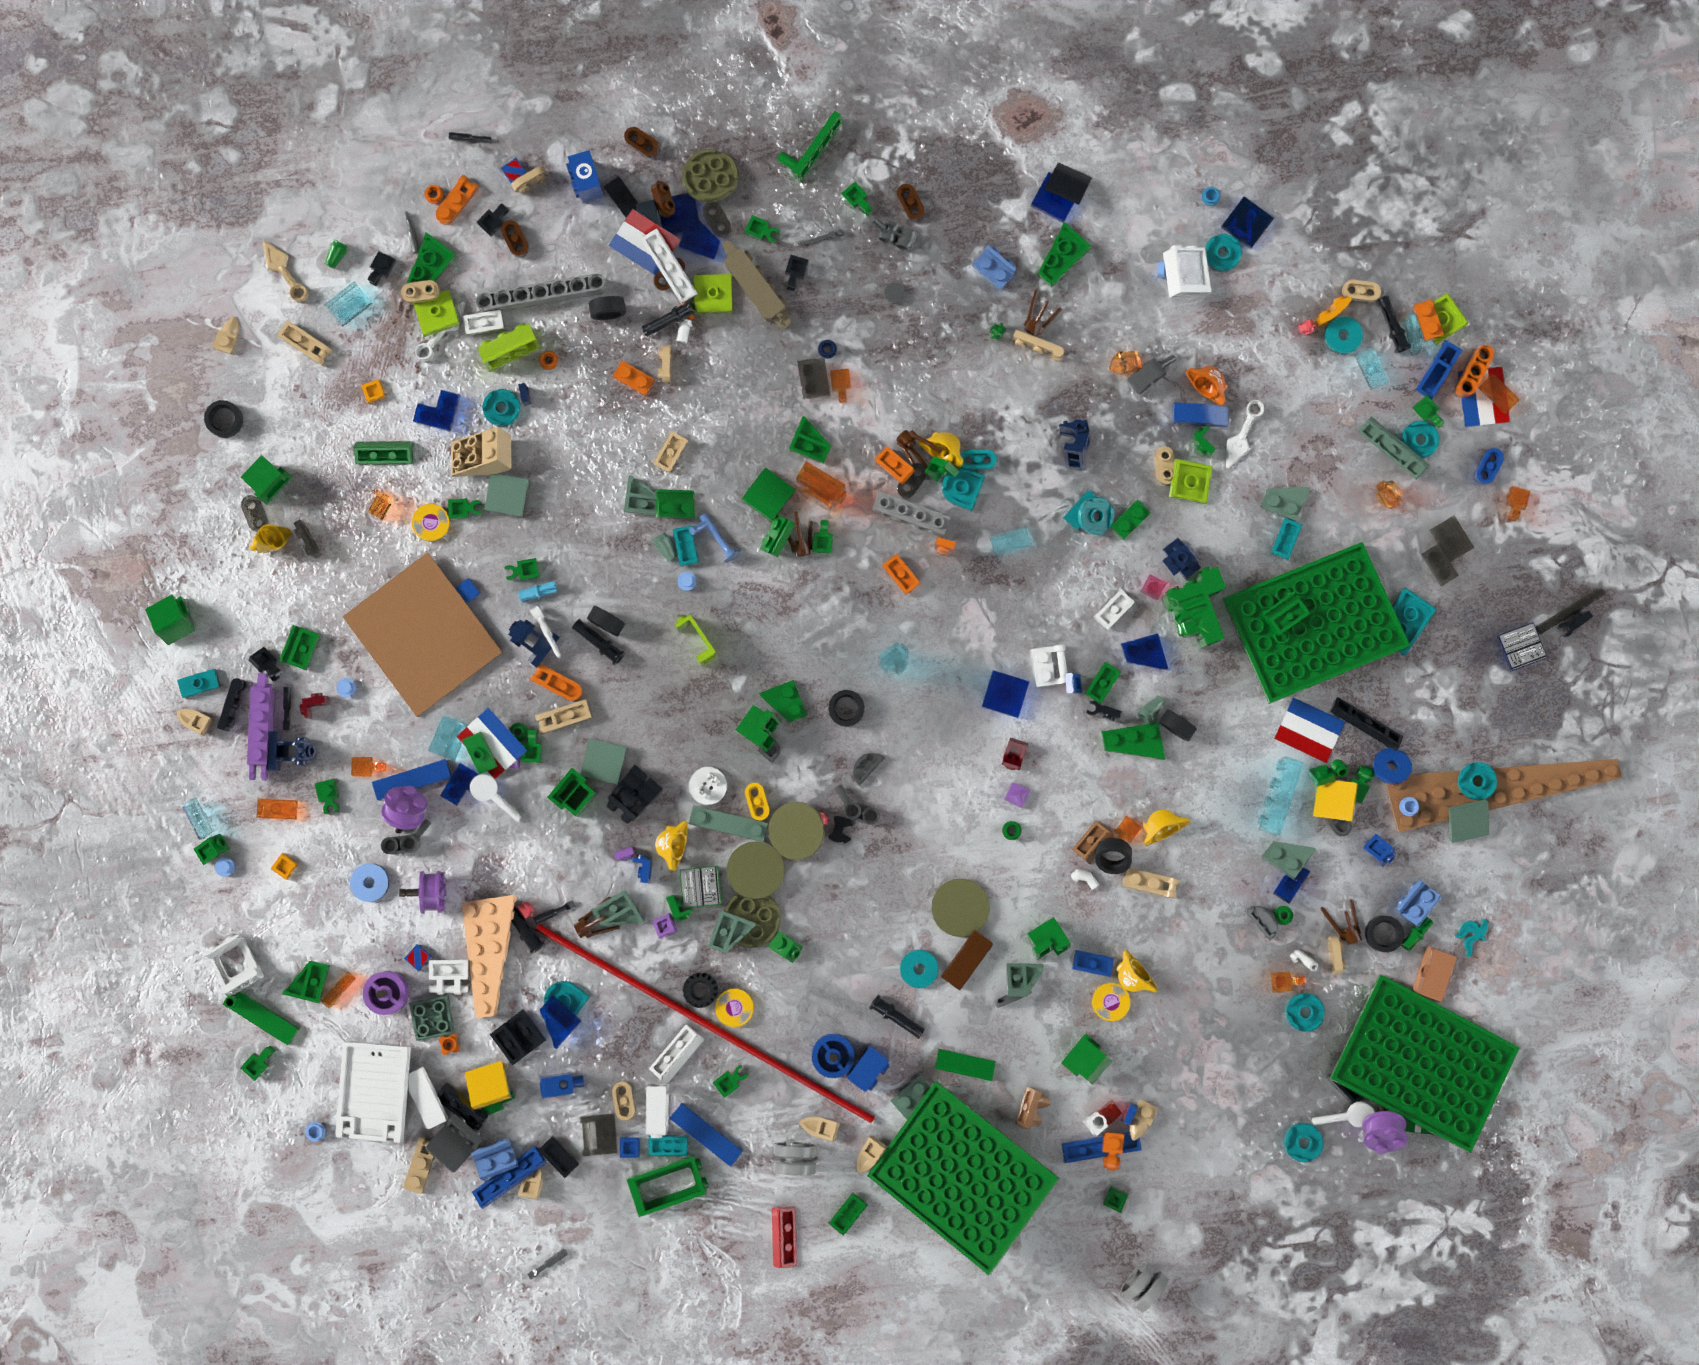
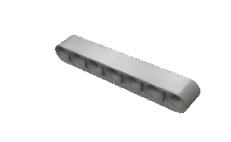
(550, 296)

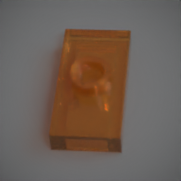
(1498, 393)
(277, 809)

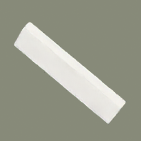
(669, 266)

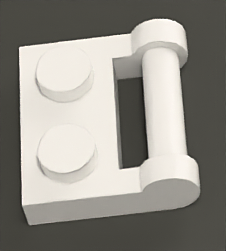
(1043, 665)

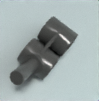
(892, 235)
(1149, 374)
(862, 809)
(400, 841)

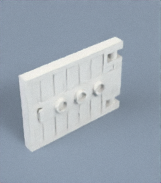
(373, 1091)

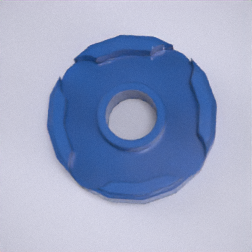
(1399, 759)

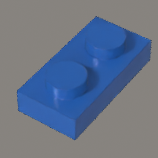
(1092, 963)

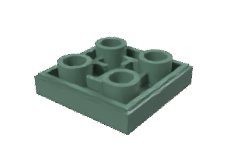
(506, 495)
(603, 761)
(1468, 821)
(432, 1017)

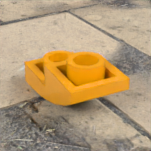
(1336, 308)

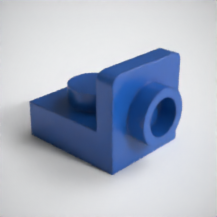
(1380, 850)
(645, 871)

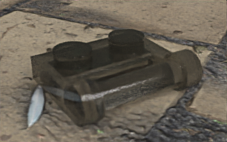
(605, 1134)

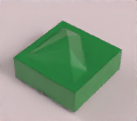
(1115, 1199)

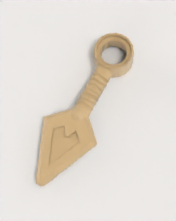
(277, 261)

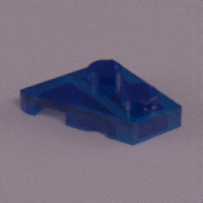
(698, 238)
(1145, 652)
(559, 1020)

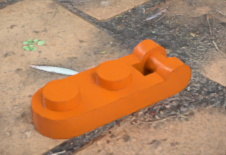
(456, 201)
(557, 683)

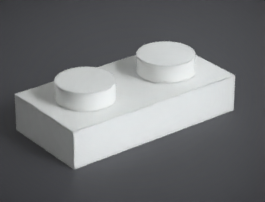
(483, 322)
(1114, 609)

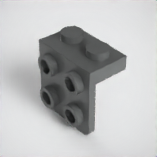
(454, 1143)

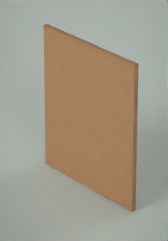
(422, 634)

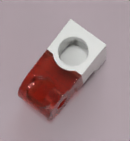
(1102, 1118)

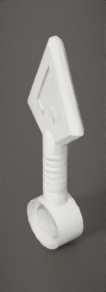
(436, 337)
(1237, 445)
(541, 621)

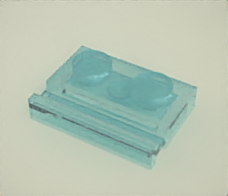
(348, 304)
(445, 740)

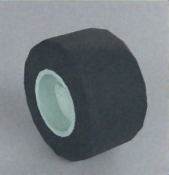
(649, 210)

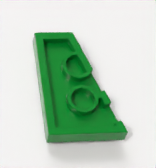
(1064, 254)
(431, 261)
(1135, 740)

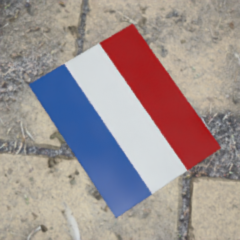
(629, 242)
(1478, 407)
(1309, 730)
(500, 740)

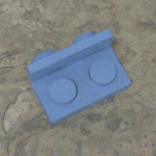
(995, 267)
(1418, 903)
(495, 1159)

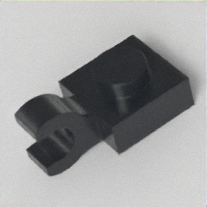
(490, 221)
(381, 266)
(795, 269)
(1578, 620)
(265, 661)
(1107, 712)

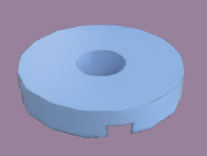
(358, 878)

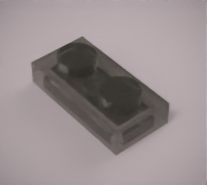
(310, 545)
(1439, 565)

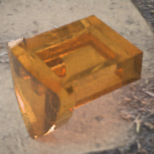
(1125, 362)
(380, 504)

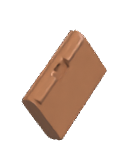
(1434, 974)

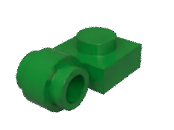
(1323, 774)
(1365, 774)

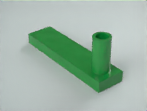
(802, 167)
(262, 1017)

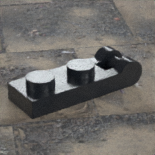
(231, 704)
(461, 1106)

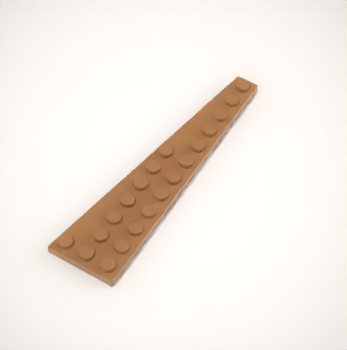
(1514, 785)

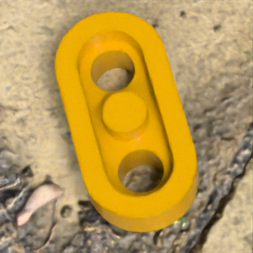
(757, 801)

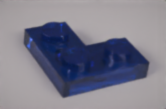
(441, 416)
(458, 784)

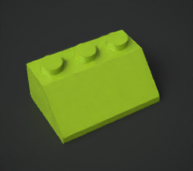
(508, 347)

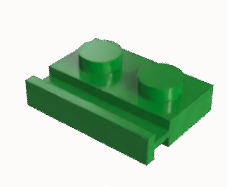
(675, 504)
(777, 536)
(1286, 613)
(299, 647)

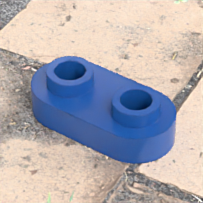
(1489, 467)

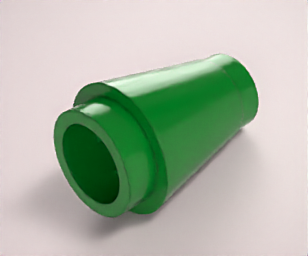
(335, 253)

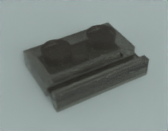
(813, 378)
(1452, 538)

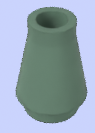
(664, 546)
(1150, 710)

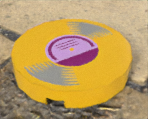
(430, 522)
(1110, 1002)
(734, 1007)

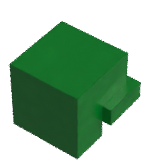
(265, 479)
(170, 619)
(758, 727)
(573, 793)
(1048, 938)
(1087, 1059)

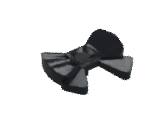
(837, 835)

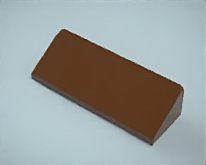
(967, 960)

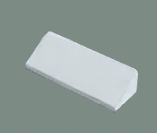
(676, 1054)
(426, 1098)

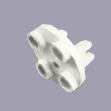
(713, 778)

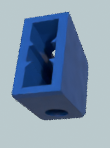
(550, 1084)

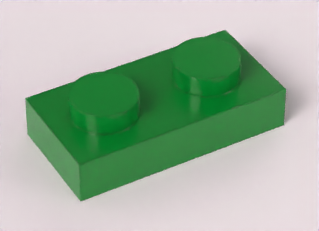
(1130, 519)
(1102, 683)

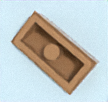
(1087, 844)

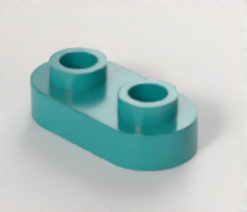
(977, 459)

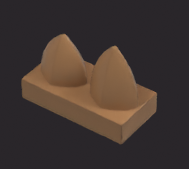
(1032, 1100)

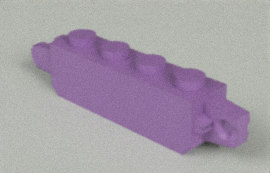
(260, 723)

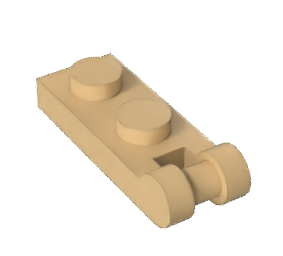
(303, 342)
(1038, 345)
(564, 716)
(1150, 882)
(419, 1168)

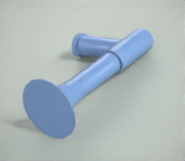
(707, 523)

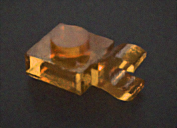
(840, 381)
(1517, 500)
(363, 767)
(1127, 829)
(1283, 981)

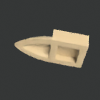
(227, 336)
(194, 720)
(1142, 1119)
(820, 1127)
(870, 1154)
(531, 1186)

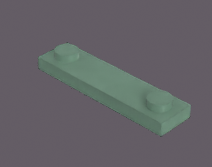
(1393, 448)
(728, 823)

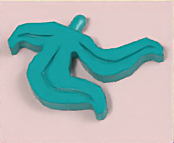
(1471, 926)

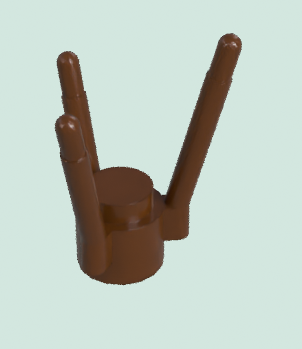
(1035, 326)
(907, 441)
(801, 548)
(585, 927)
(1351, 933)

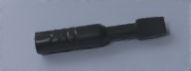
(468, 137)
(286, 706)
(553, 912)

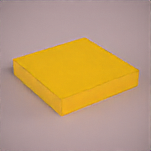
(1336, 800)
(487, 1085)

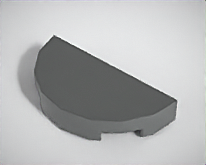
(865, 766)
(1264, 920)
(1006, 1000)

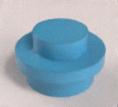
(1210, 196)

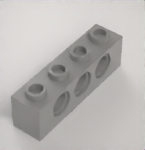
(910, 514)

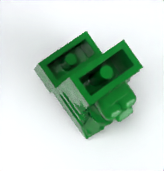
(1193, 609)

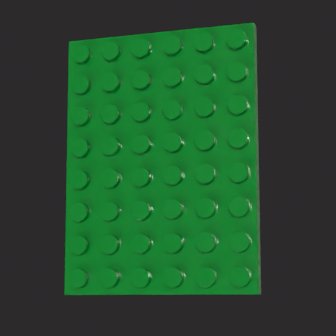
(1346, 627)
(1424, 1063)
(963, 1177)

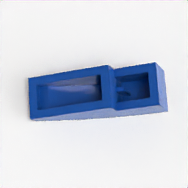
(1438, 369)
(1199, 415)

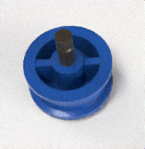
(833, 1056)

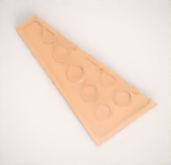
(487, 940)

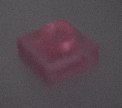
(1153, 587)

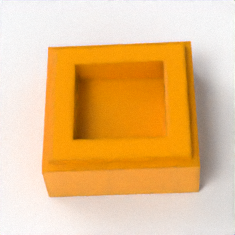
(373, 391)
(284, 866)

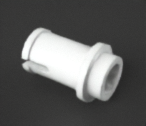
(683, 331)

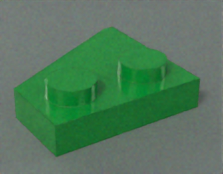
(809, 442)
(785, 701)
(309, 982)

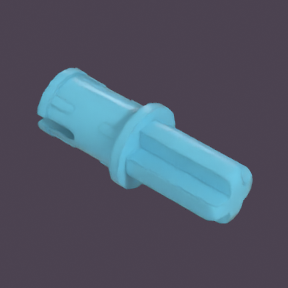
(537, 591)

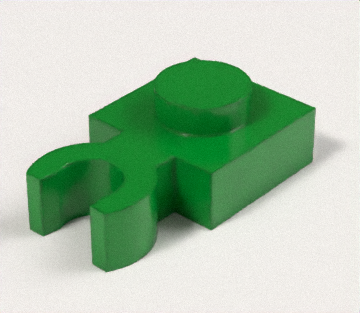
(759, 228)
(460, 508)
(526, 569)
(326, 793)
(728, 1082)

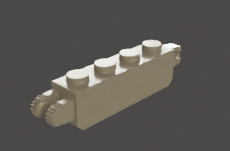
(755, 286)

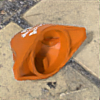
(1209, 383)

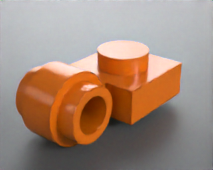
(1112, 1144)

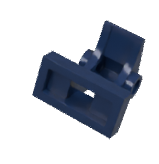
(1076, 453)
(1181, 558)
(520, 630)
(280, 750)

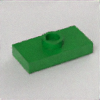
(479, 752)
(848, 1213)

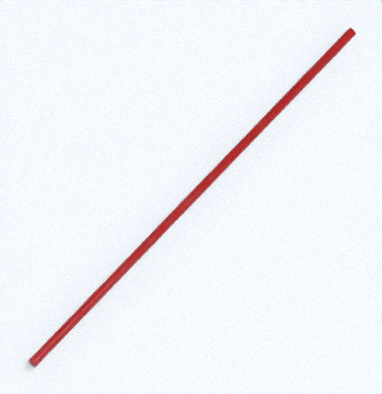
(705, 1023)

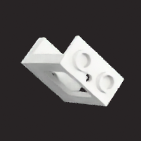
(242, 980)

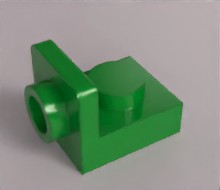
(940, 467)
(211, 848)
(675, 906)

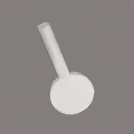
(484, 787)
(1354, 1114)

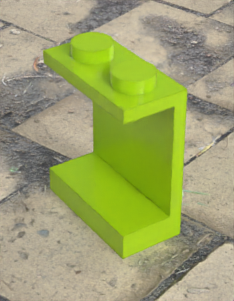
(709, 654)

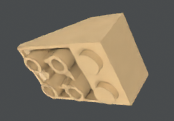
(481, 453)

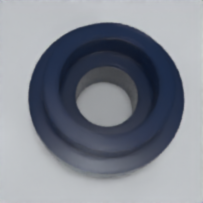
(827, 343)

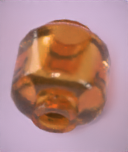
(1388, 494)

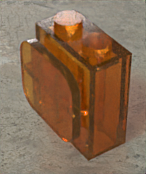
(820, 487)

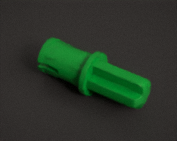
(1416, 934)

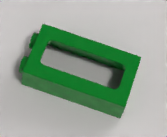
(699, 1189)

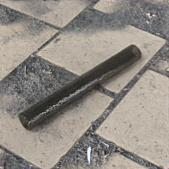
(1570, 610)

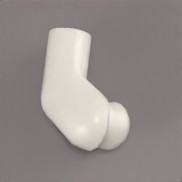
(1085, 875)
(1298, 956)

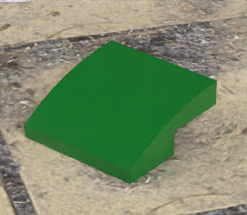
(768, 494)

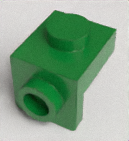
(1203, 447)
(785, 947)

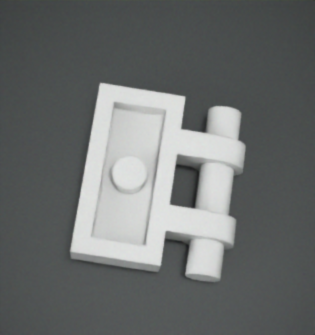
(448, 970)

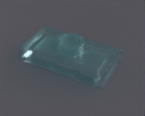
(1414, 334)
(1371, 368)
(1010, 541)
(197, 818)

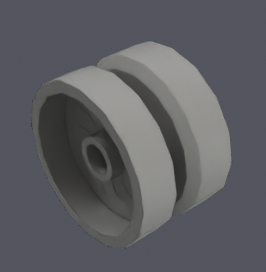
(795, 1158)
(1144, 1286)

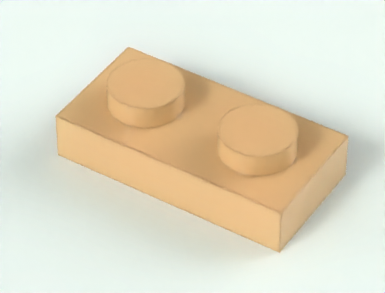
(670, 452)

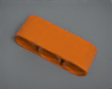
(1480, 365)

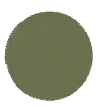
(710, 176)
(796, 830)
(755, 870)
(960, 907)
(762, 912)

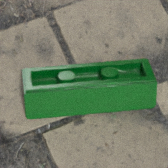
(383, 452)
(965, 1064)

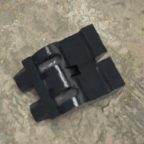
(633, 794)

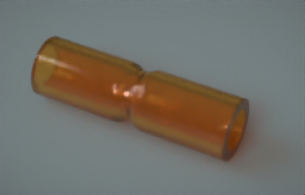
(340, 987)

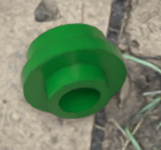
(997, 331)
(524, 729)
(1016, 835)
(1279, 910)

